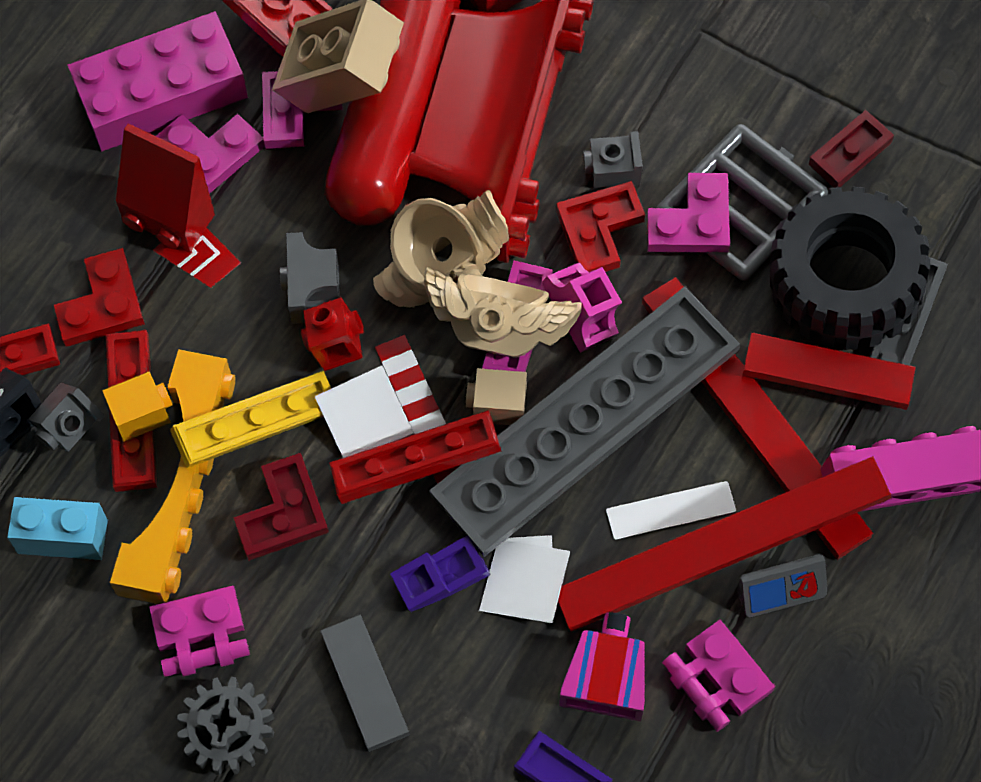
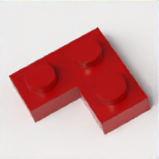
(592, 217)
(109, 308)

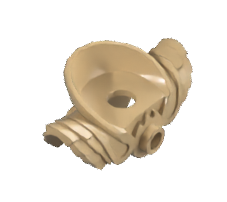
(427, 228)
(498, 313)

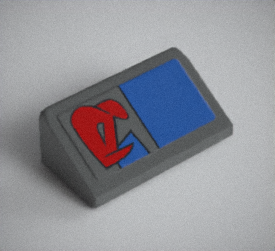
(783, 586)

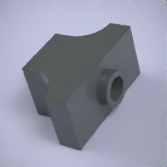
(309, 276)

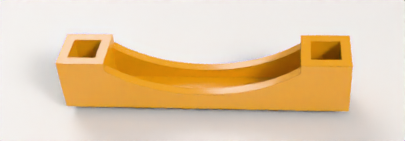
(149, 564)

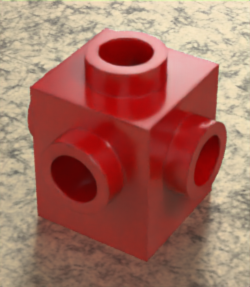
(327, 327)

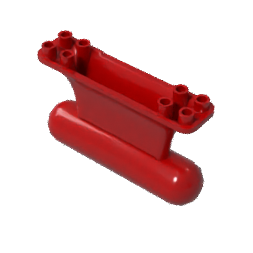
(458, 110)

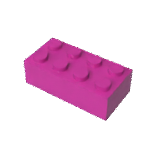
(159, 79)

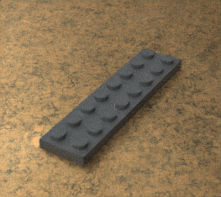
(585, 420)

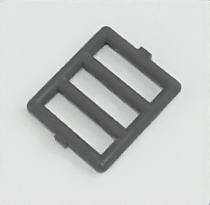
(780, 160)

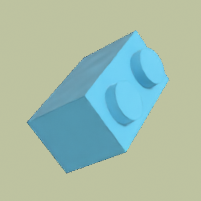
(57, 528)

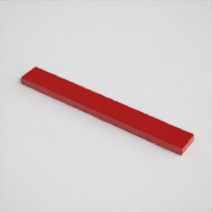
(769, 434)
(723, 543)

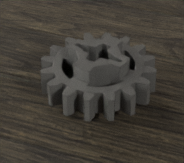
(243, 730)

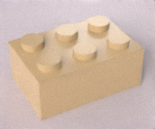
(338, 56)

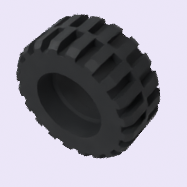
(860, 222)

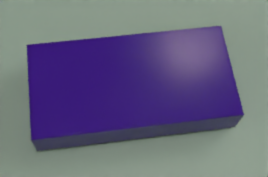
(551, 762)

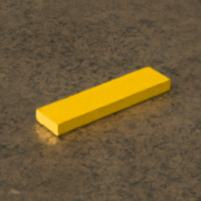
(250, 420)

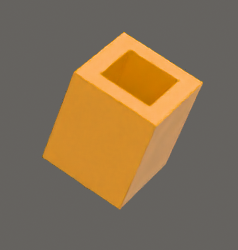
(138, 405)

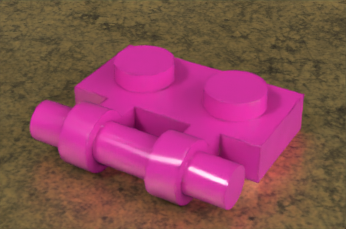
(197, 620)
(728, 668)

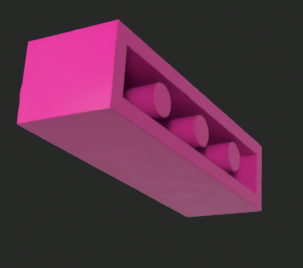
(920, 468)

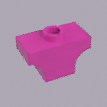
(598, 300)

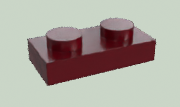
(851, 149)

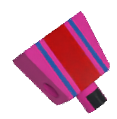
(607, 672)

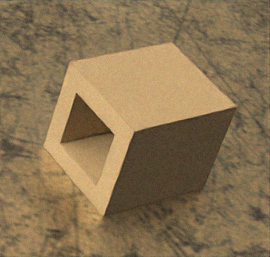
(500, 393)

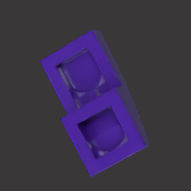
(440, 575)

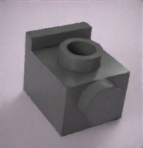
(614, 161)
(51, 415)

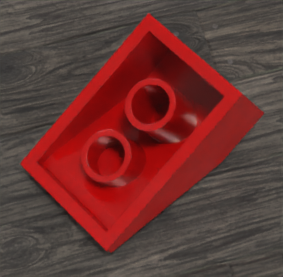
(162, 190)

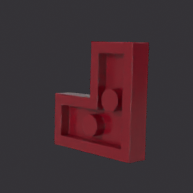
(291, 518)

